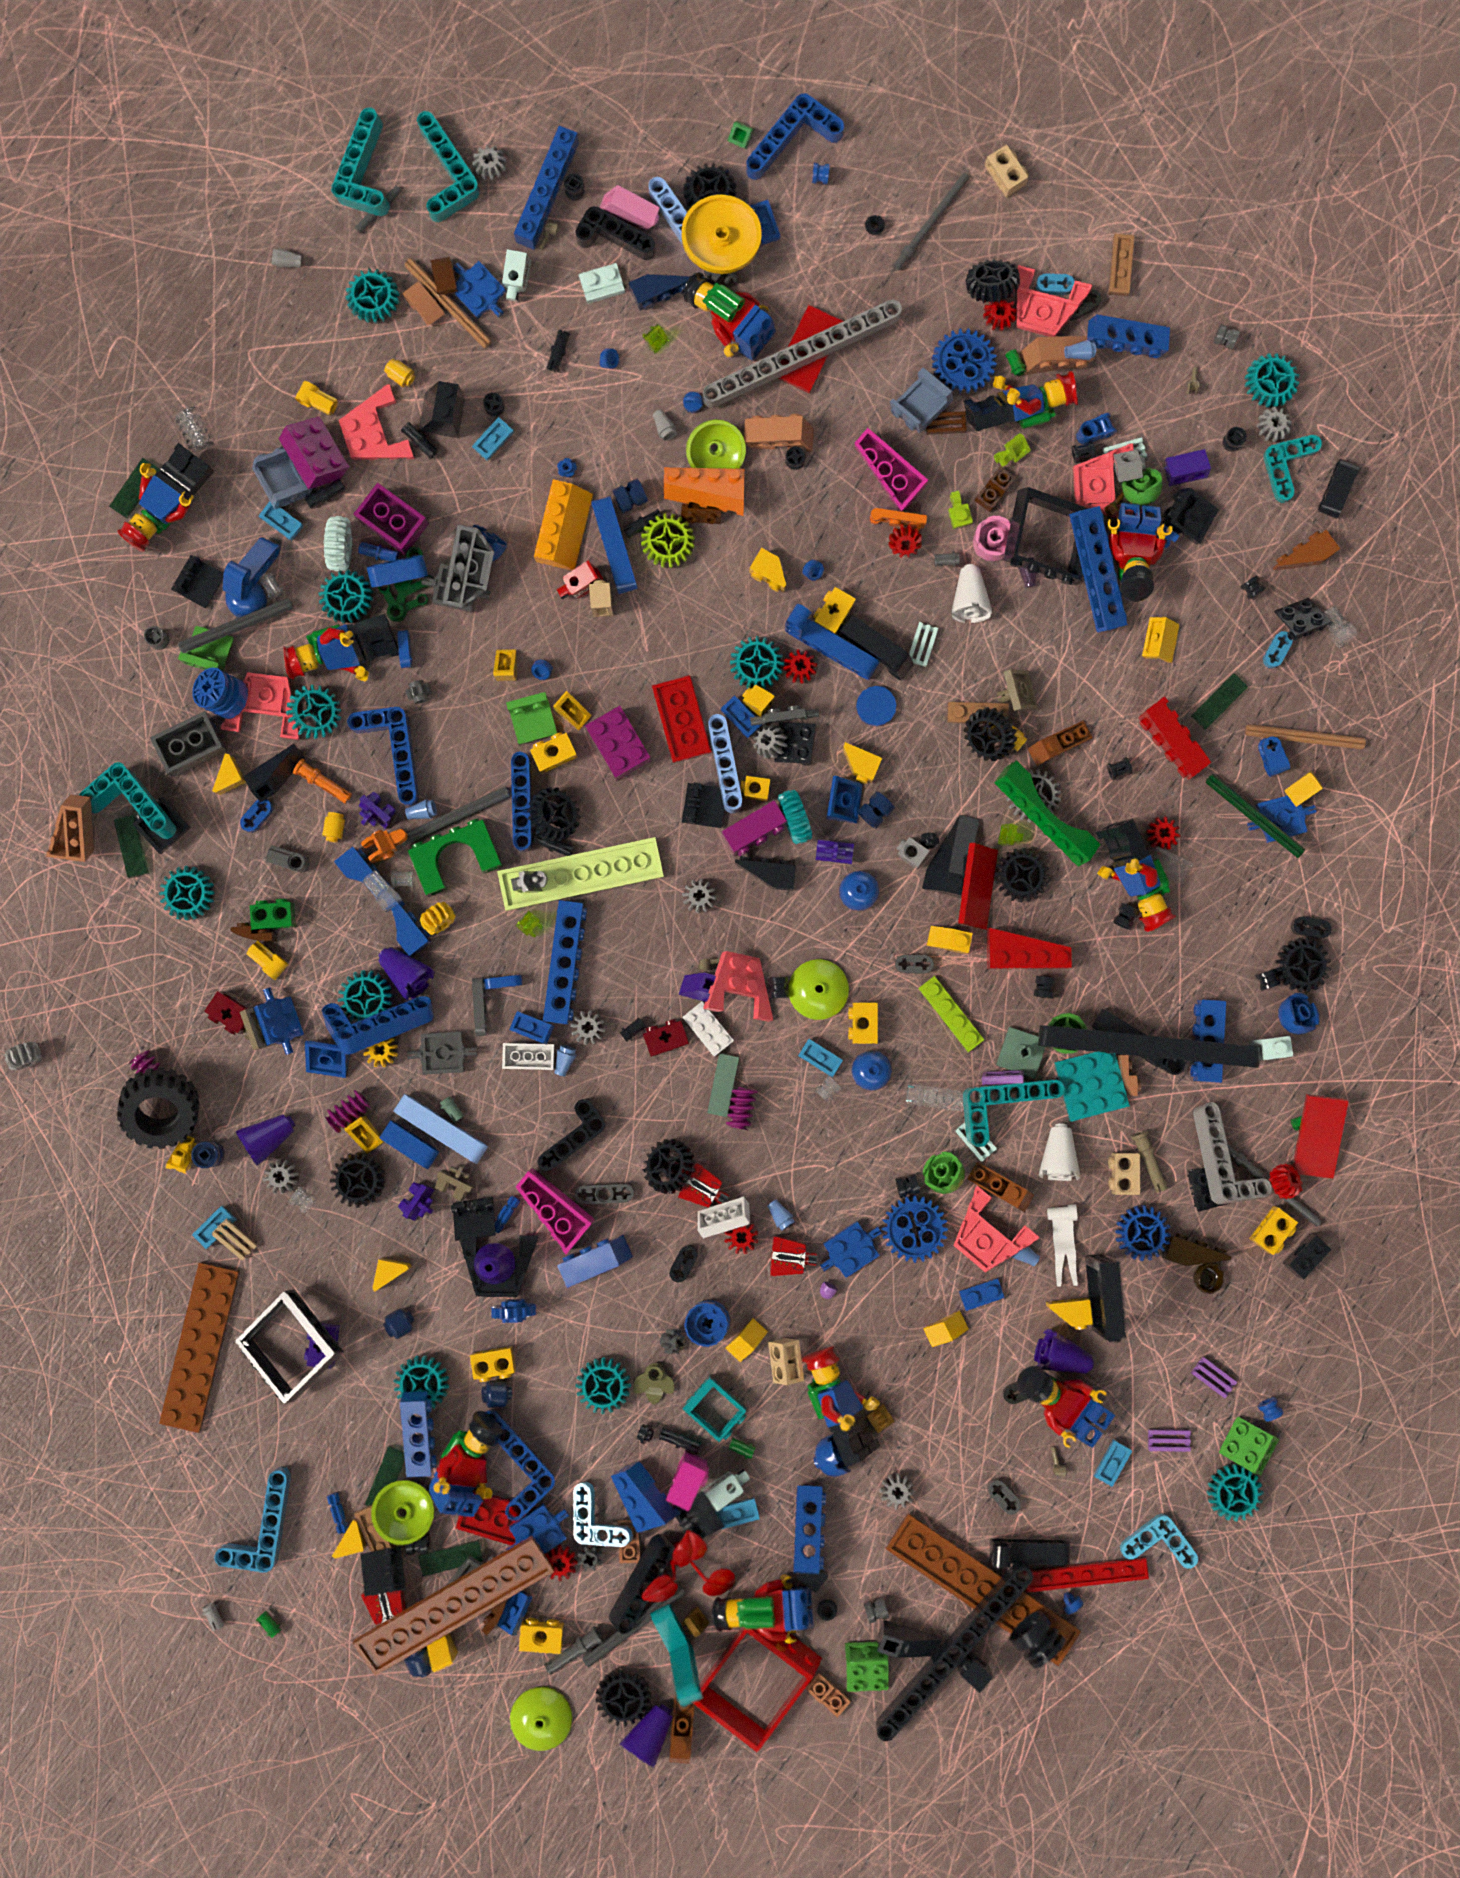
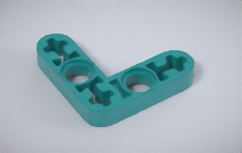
(1283, 457)

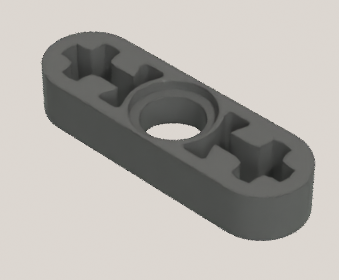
(479, 1007)
(600, 1201)

